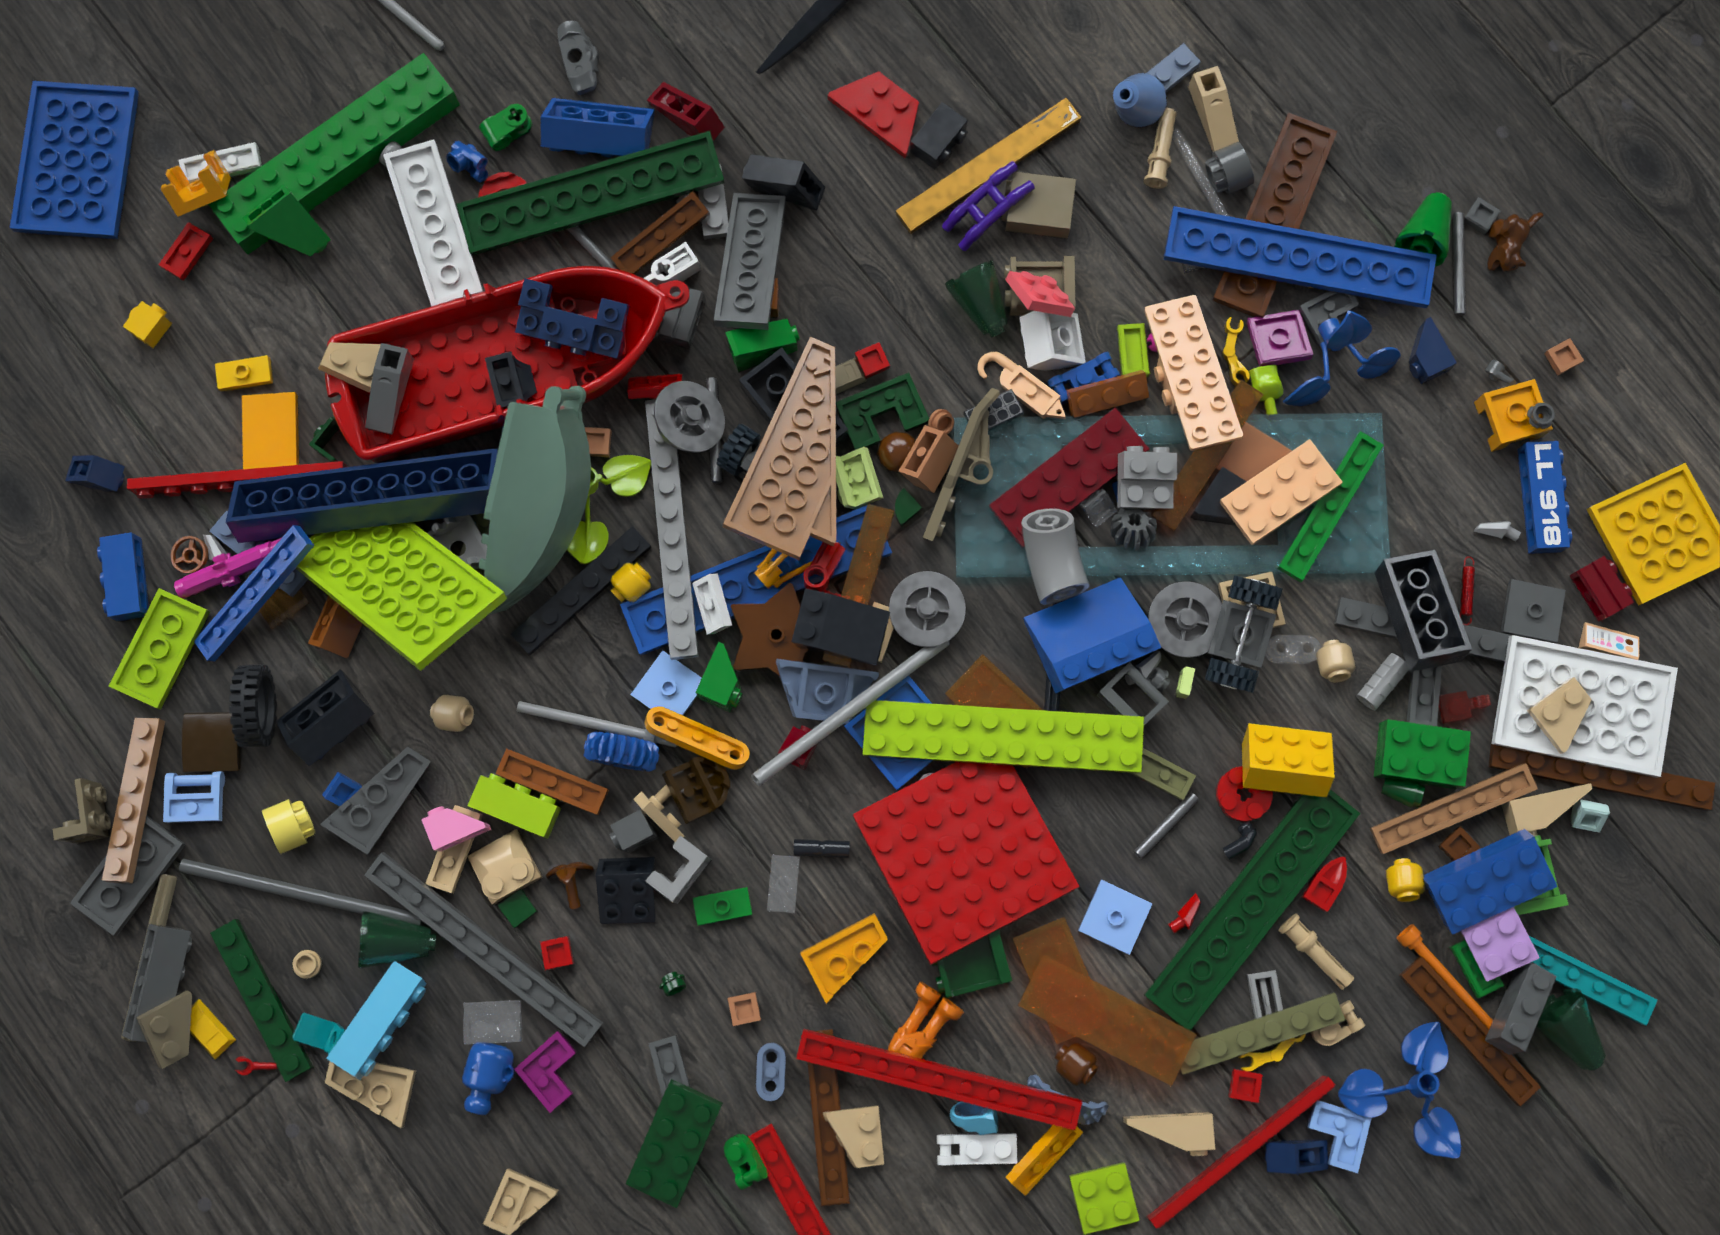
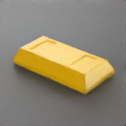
(209, 1030)

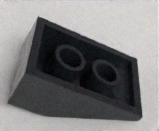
(840, 627)

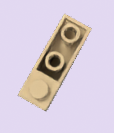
(1213, 107)

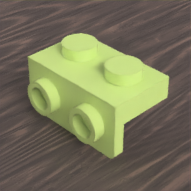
(857, 479)

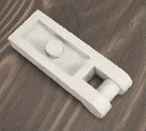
(978, 1149)

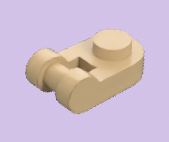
(1334, 1033)

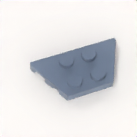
(820, 689)

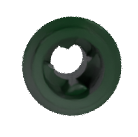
(1405, 792)

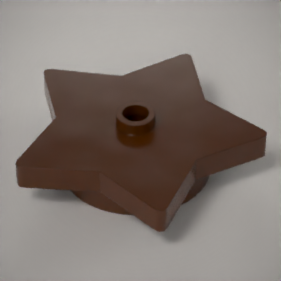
(756, 625)

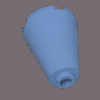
(1140, 100)

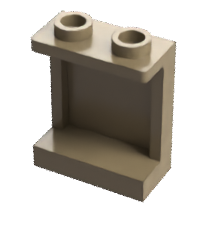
(1062, 272)

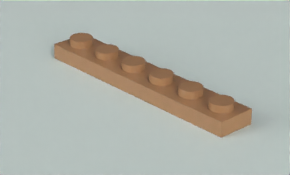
(133, 800)
(1453, 808)

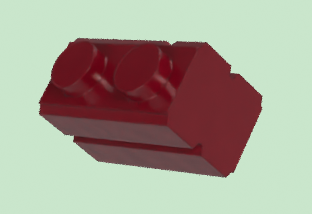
(1602, 588)

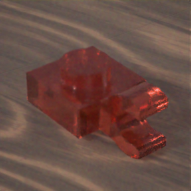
(1458, 706)

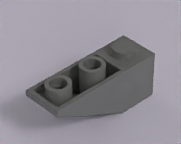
(388, 387)

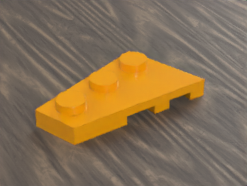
(842, 954)

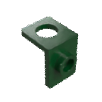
(322, 436)

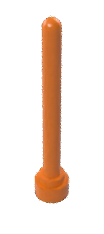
(1411, 938)

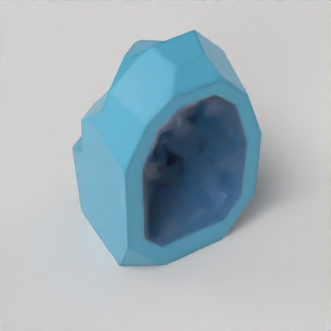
(974, 1118)

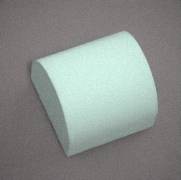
(1589, 815)

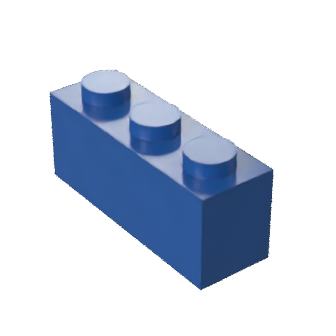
(123, 576)

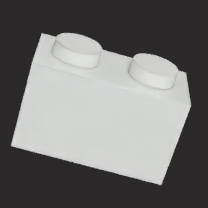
(1052, 341)

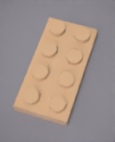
(1280, 492)

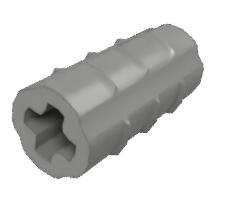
(1383, 681)

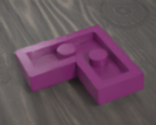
(540, 1071)

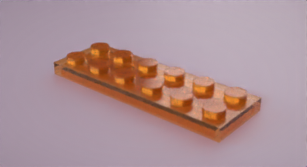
(1107, 1020)

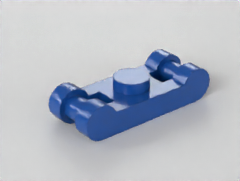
(1083, 375)

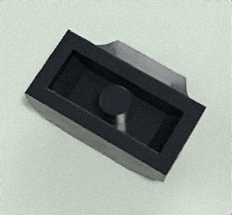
(510, 379)

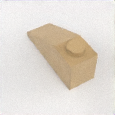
(1542, 809)
(1186, 1130)

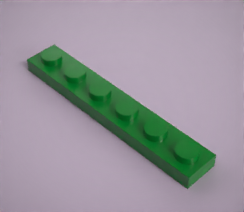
(1330, 508)

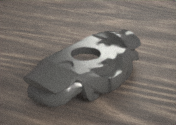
(582, 73)

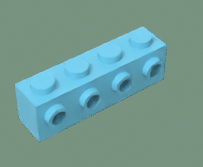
(377, 1020)

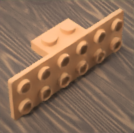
(1192, 373)

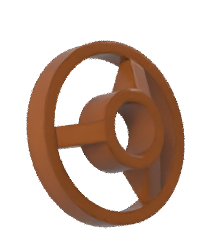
(192, 547)

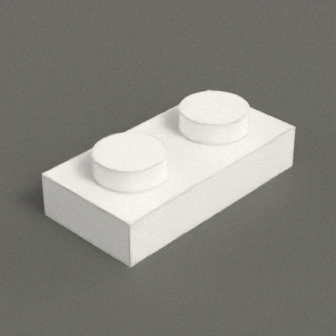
(712, 604)

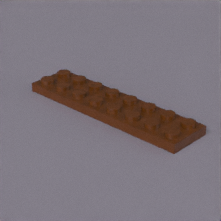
(1281, 202)

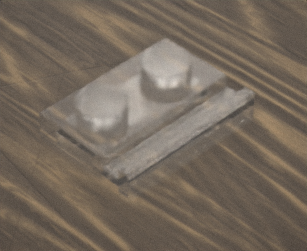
(492, 1022)

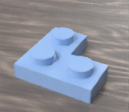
(1348, 1130)

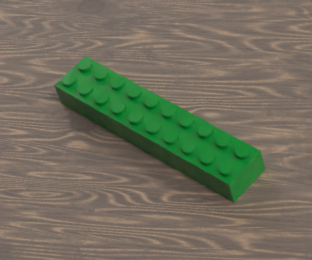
(341, 146)

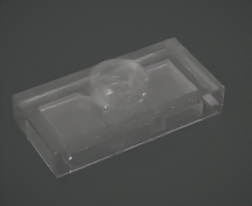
(783, 883)

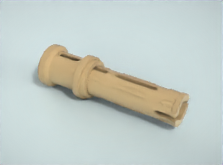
(1160, 158)
(1308, 943)

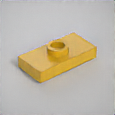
(243, 373)

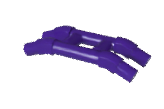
(1003, 204)

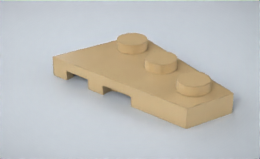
(383, 1090)

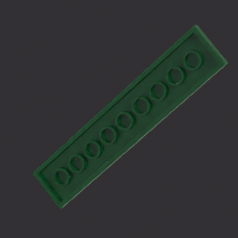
(590, 193)
(1250, 907)

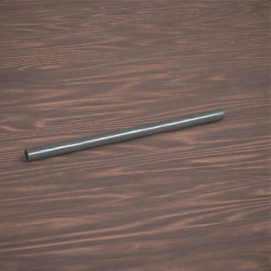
(294, 891)

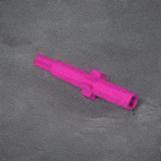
(224, 571)

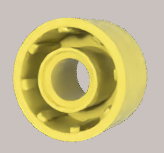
(288, 824)

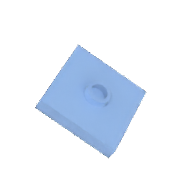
(668, 685)
(1115, 917)

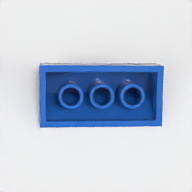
(595, 127)

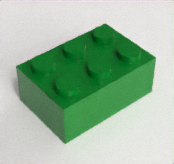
(1422, 754)

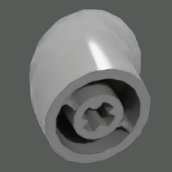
(1053, 555)

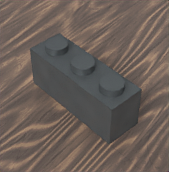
(1520, 1008)

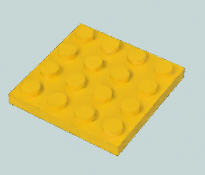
(1659, 533)

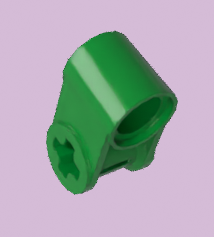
(503, 128)

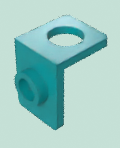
(318, 1032)

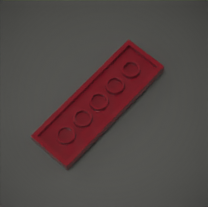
(1069, 474)

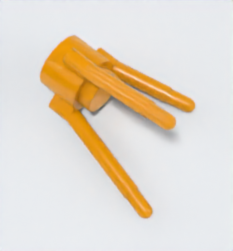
(769, 572)

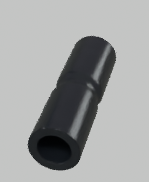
(825, 848)

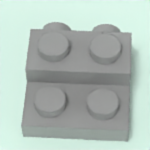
(1146, 478)

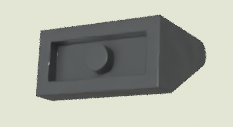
(1119, 706)

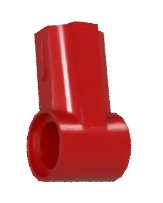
(823, 564)

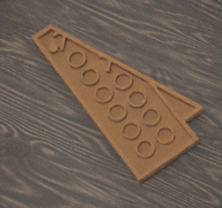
(793, 473)

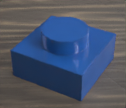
(341, 789)

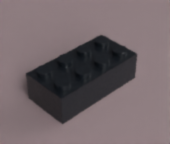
(768, 383)
(1422, 610)

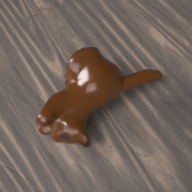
(1510, 236)

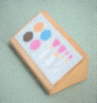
(1609, 641)

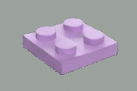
(1500, 944)

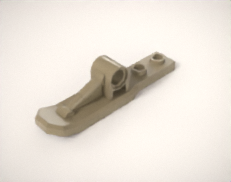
(972, 450)

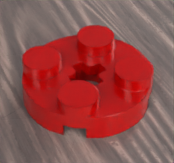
(1230, 801)

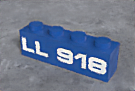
(1544, 497)

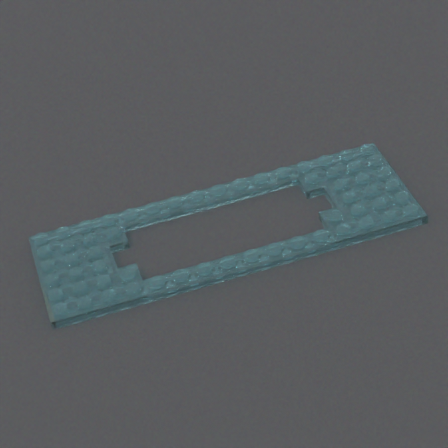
(1025, 443)

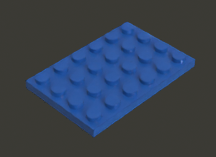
(74, 159)

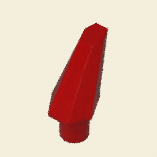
(1186, 915)

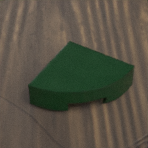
(905, 507)

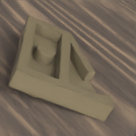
(168, 1029)

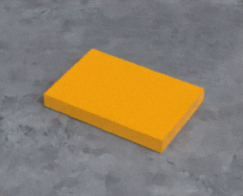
(270, 430)

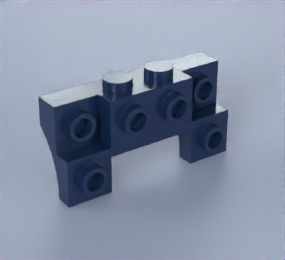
(579, 332)

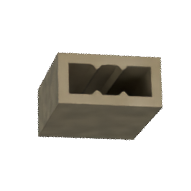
(1044, 209)

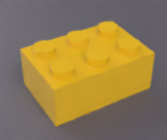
(1287, 760)

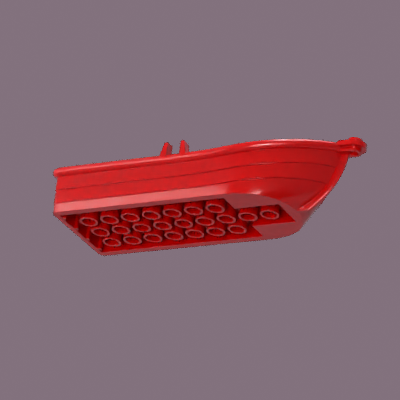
(449, 380)

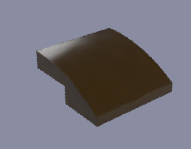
(209, 743)

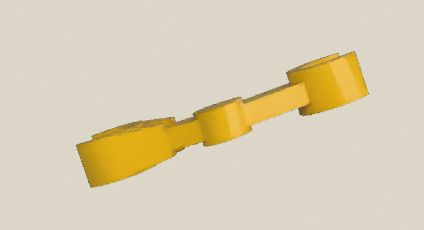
(1228, 353)
(1274, 1054)

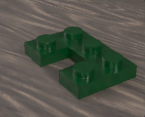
(895, 394)

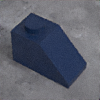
(1430, 354)
(95, 473)
(1296, 1156)

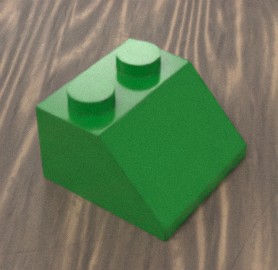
(719, 682)

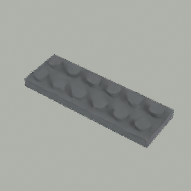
(750, 261)

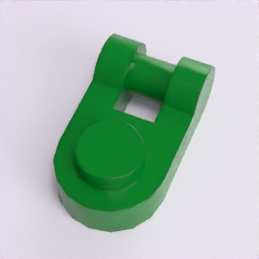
(740, 1150)

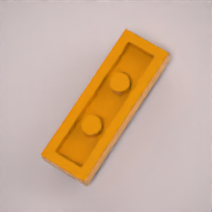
(1042, 1157)

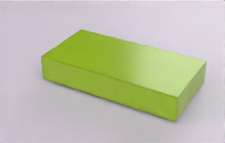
(1133, 348)

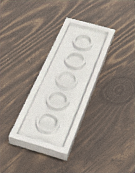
(432, 222)

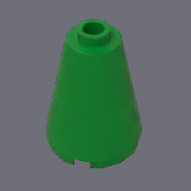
(1429, 228)

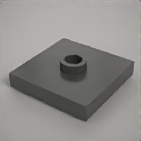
(1533, 611)

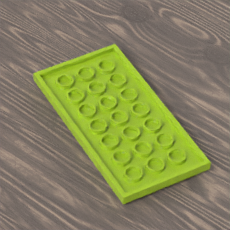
(401, 586)

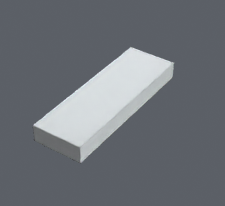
(236, 160)

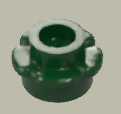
(673, 983)

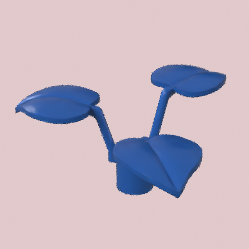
(1336, 336)
(1428, 1051)

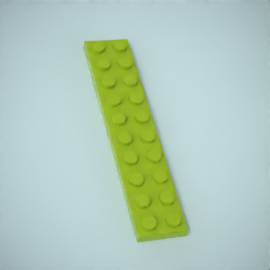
(1004, 736)

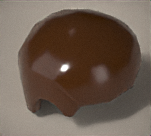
(894, 450)

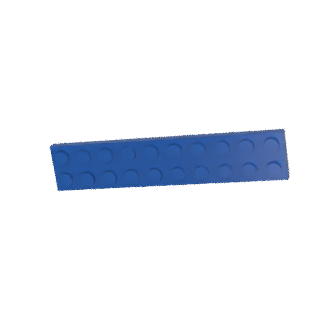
(1300, 257)
(740, 584)

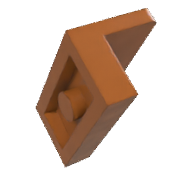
(335, 629)

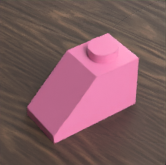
(449, 828)

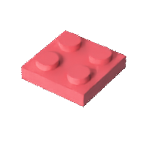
(1040, 293)

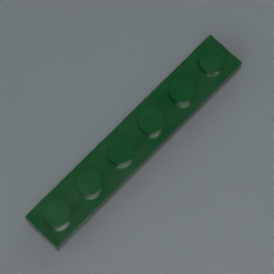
(261, 1000)

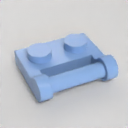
(194, 806)

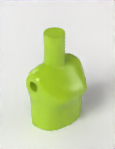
(1267, 381)

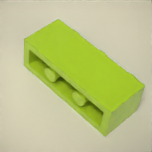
(515, 805)

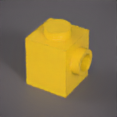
(147, 323)

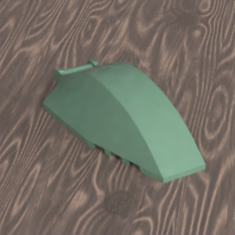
(536, 492)

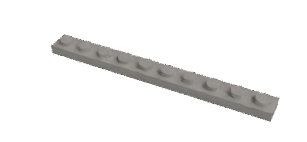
(672, 543)

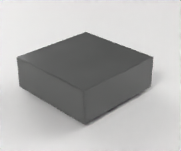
(1481, 215)

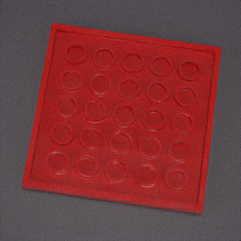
(964, 854)

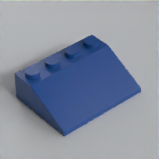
(1091, 634)

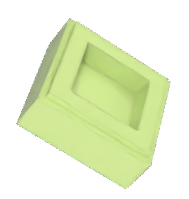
(1185, 682)

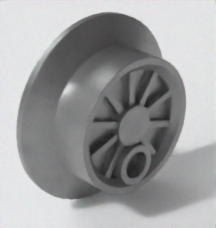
(689, 417)
(927, 609)
(1185, 618)

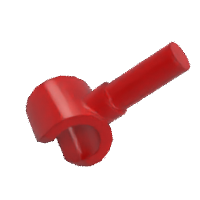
(255, 1066)

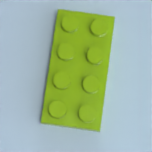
(159, 648)

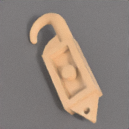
(1025, 386)

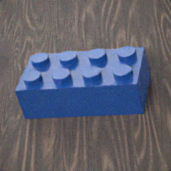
(1489, 881)

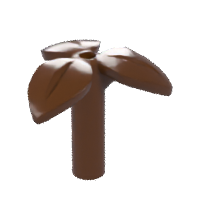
(566, 875)

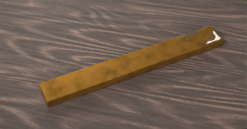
(977, 171)

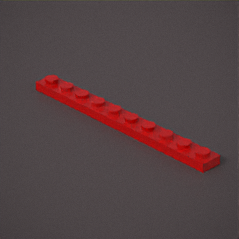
(939, 1079)

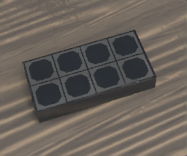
(1001, 411)

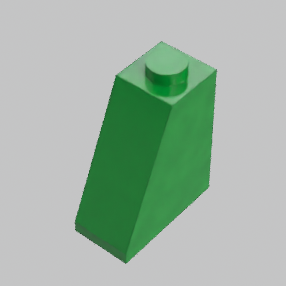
(287, 222)
(754, 346)

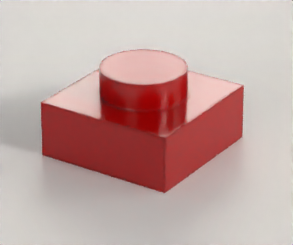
(872, 360)
(557, 952)
(1245, 1085)

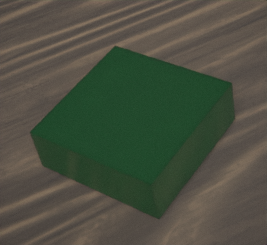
(517, 908)

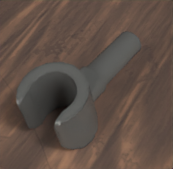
(1496, 371)

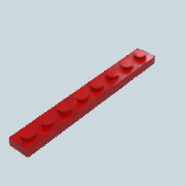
(222, 480)

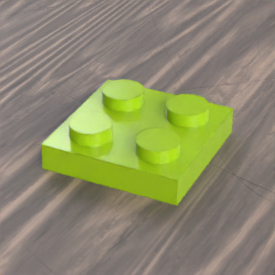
(1104, 1198)

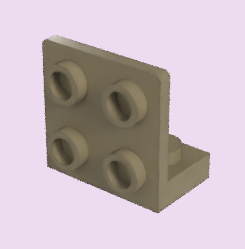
(93, 820)

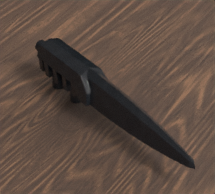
(806, 26)

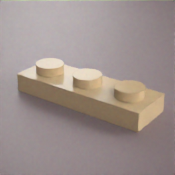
(450, 862)

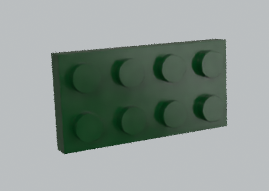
(674, 1143)

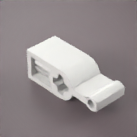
(678, 263)

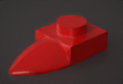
(1327, 884)

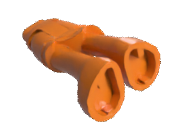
(917, 1043)

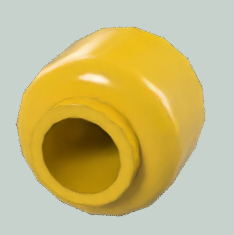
(630, 582)
(1405, 880)

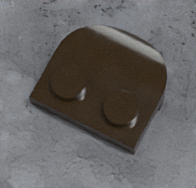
(697, 787)

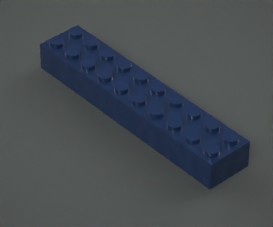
(362, 496)

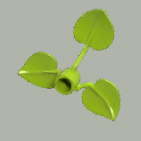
(627, 478)

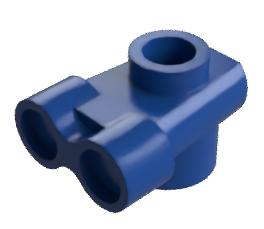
(467, 158)

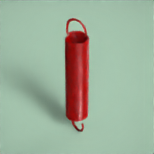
(1467, 590)

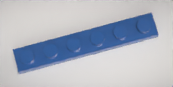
(254, 593)

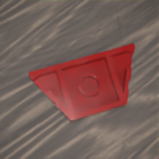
(880, 109)

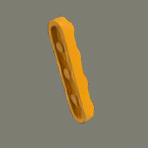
(697, 737)

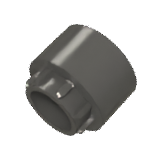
(1229, 169)

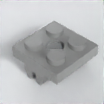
(461, 529)

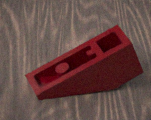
(686, 111)

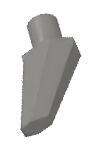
(1498, 529)
(213, 546)
(1146, 667)

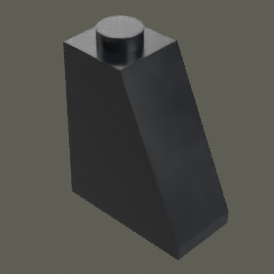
(784, 178)
(1209, 507)

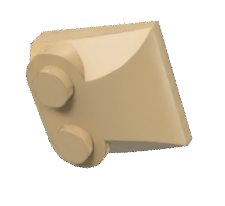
(504, 867)

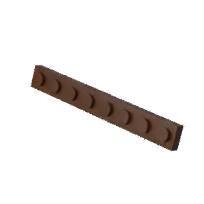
(1667, 788)

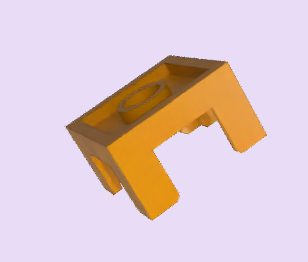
(189, 196)
(1508, 413)

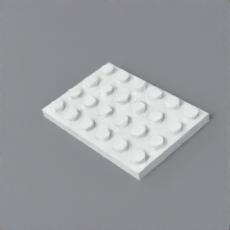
(1623, 722)

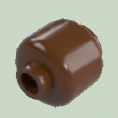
(1076, 1064)

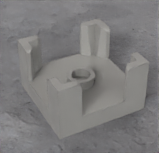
(684, 876)

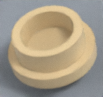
(307, 964)

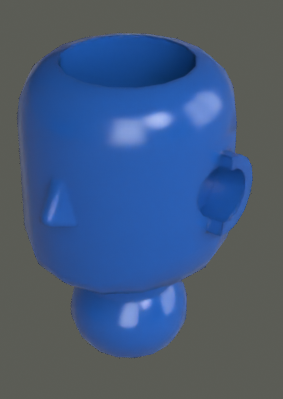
(486, 1073)

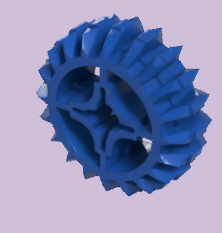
(621, 751)

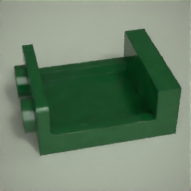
(974, 967)

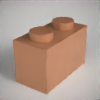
(929, 458)

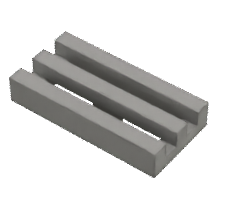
(1254, 995)

